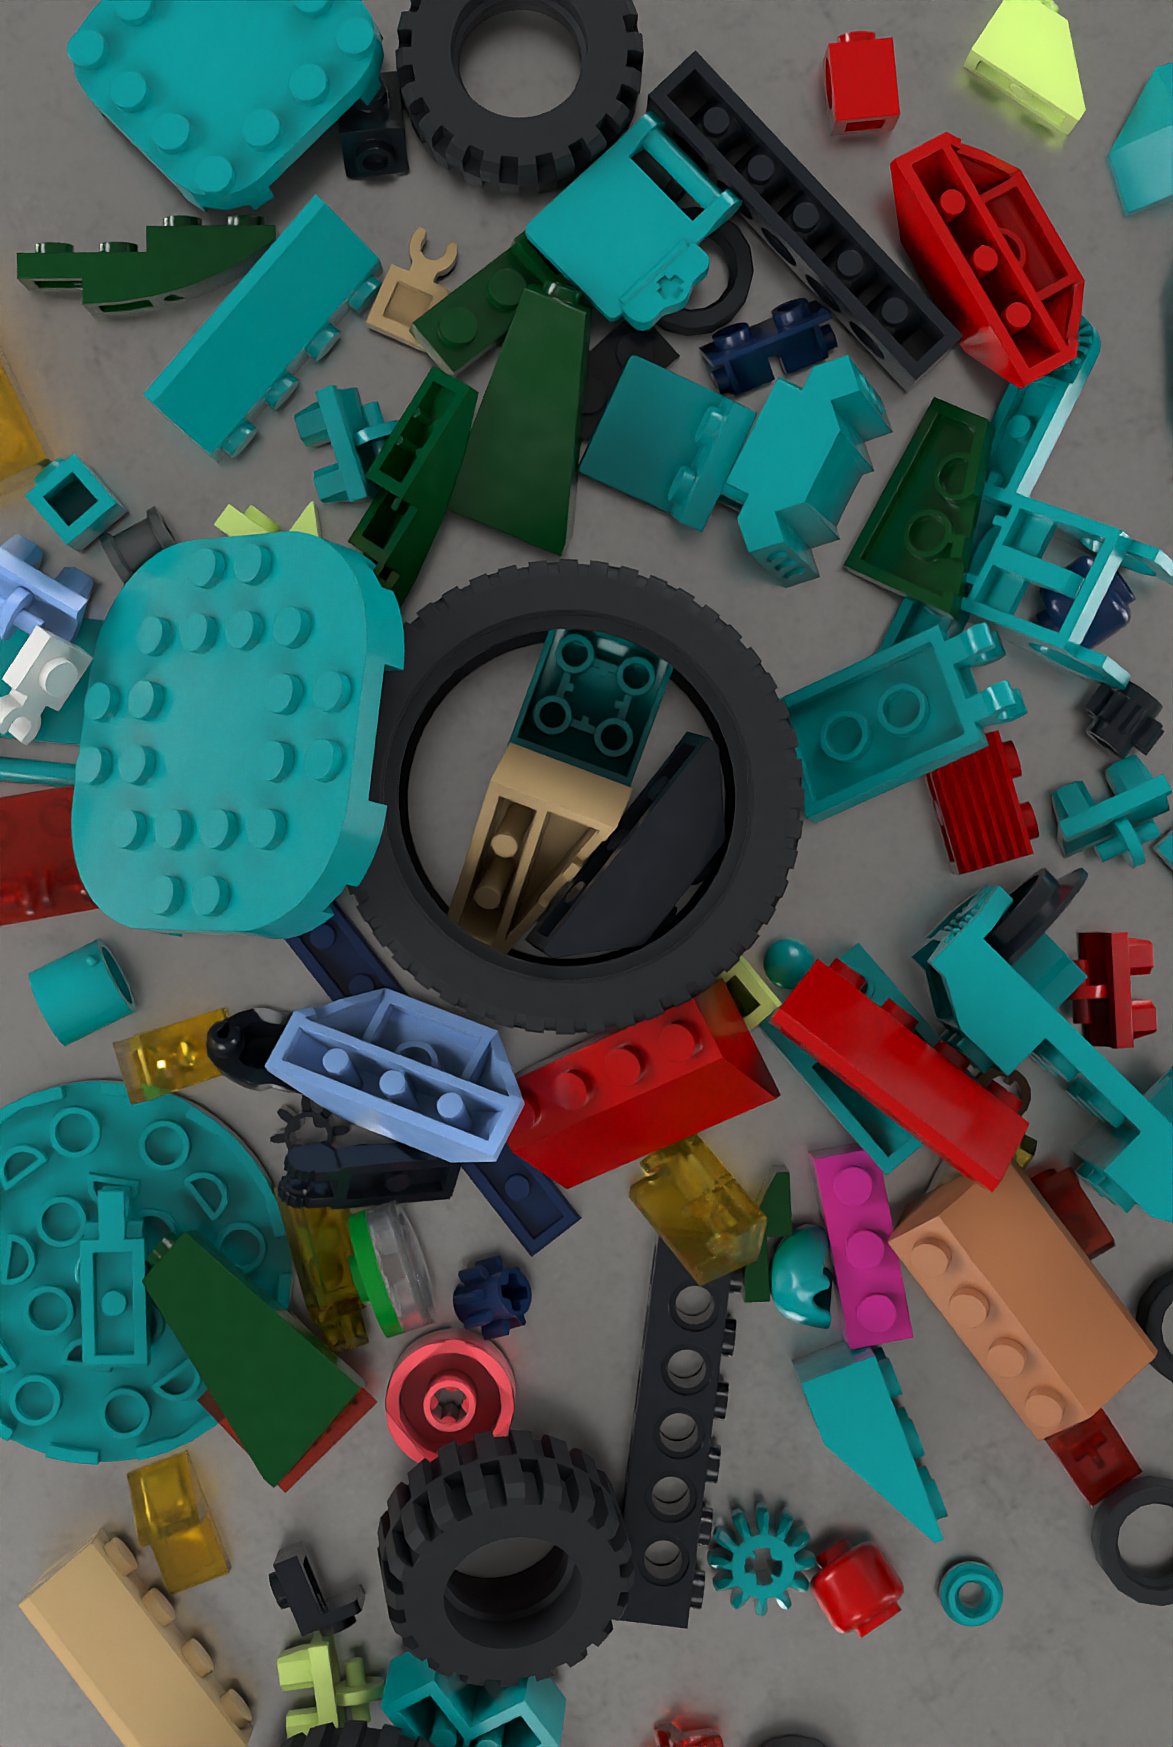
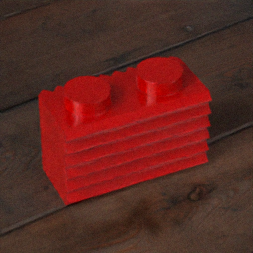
(981, 809)

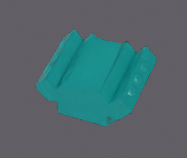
(804, 466)

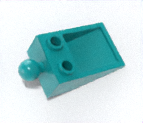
(872, 1129)

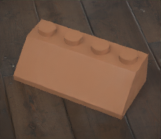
(1022, 1298)

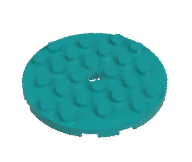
(181, 1177)

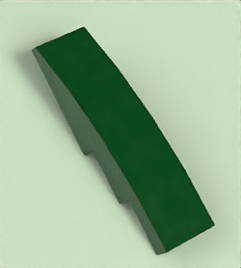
(415, 480)

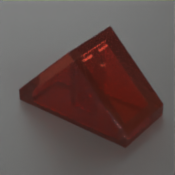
(1094, 1457)

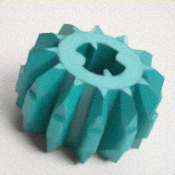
(738, 1570)

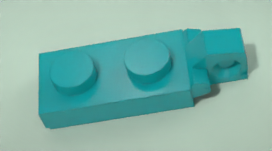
(112, 1290)

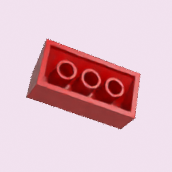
(639, 1089)

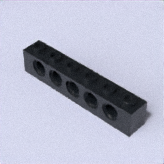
(803, 222)
(668, 1592)

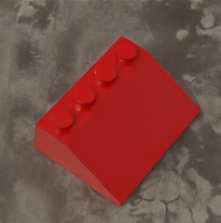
(901, 1073)

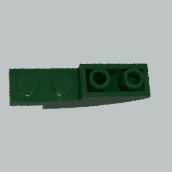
(178, 264)
(482, 307)

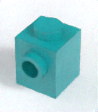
(74, 501)

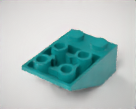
(592, 702)
(857, 1421)

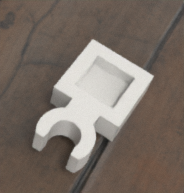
(39, 678)

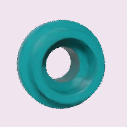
(977, 1611)

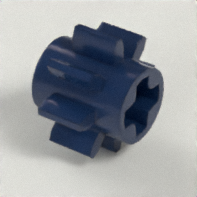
(492, 1298)

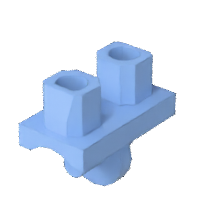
(36, 599)

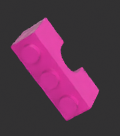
(858, 1230)

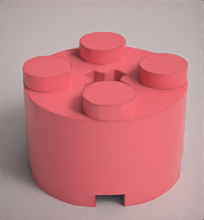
(453, 1361)

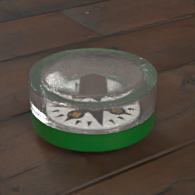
(390, 1269)

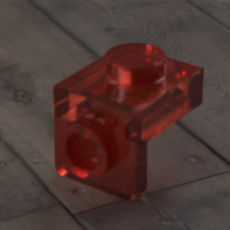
(1075, 1210)

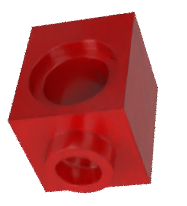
(861, 84)

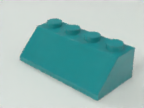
(267, 331)

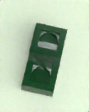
(775, 1203)

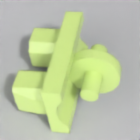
(318, 1667)

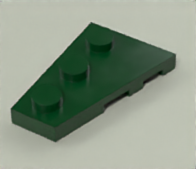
(929, 512)

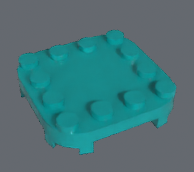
(226, 86)

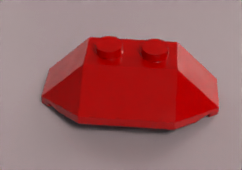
(989, 257)

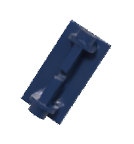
(790, 333)

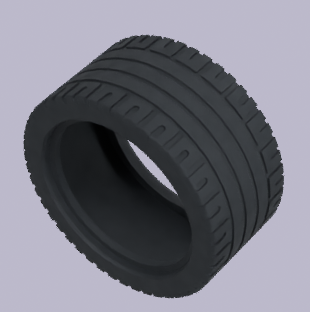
(759, 775)

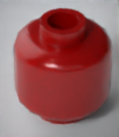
(856, 1587)

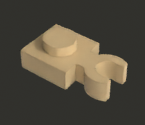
(412, 292)

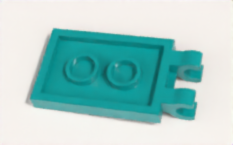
(897, 717)

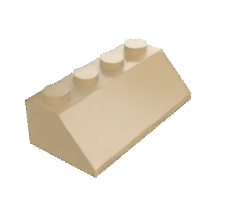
(130, 1653)

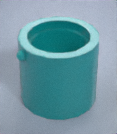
(82, 992)

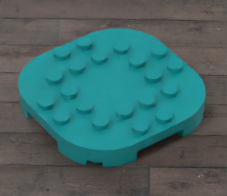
(234, 736)

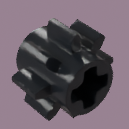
(1124, 719)
(321, 1118)

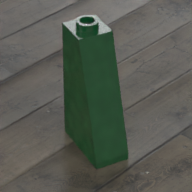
(528, 428)
(254, 1357)

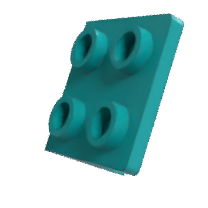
(667, 441)

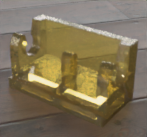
(699, 1210)

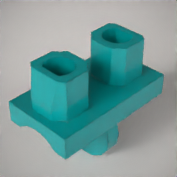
(356, 439)
(1135, 802)

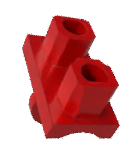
(1105, 995)

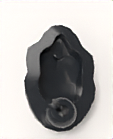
(243, 1046)

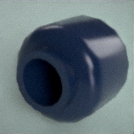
(1110, 617)

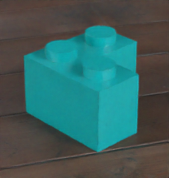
(471, 1714)

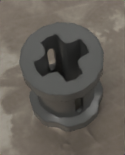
(137, 544)

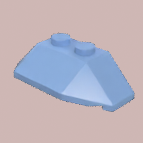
(404, 1073)

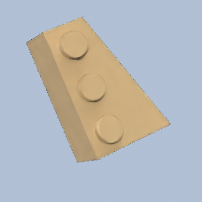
(530, 841)

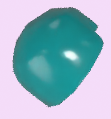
(798, 1277)

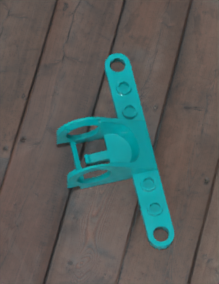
(1017, 529)

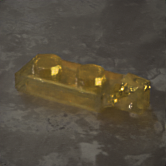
(320, 1254)

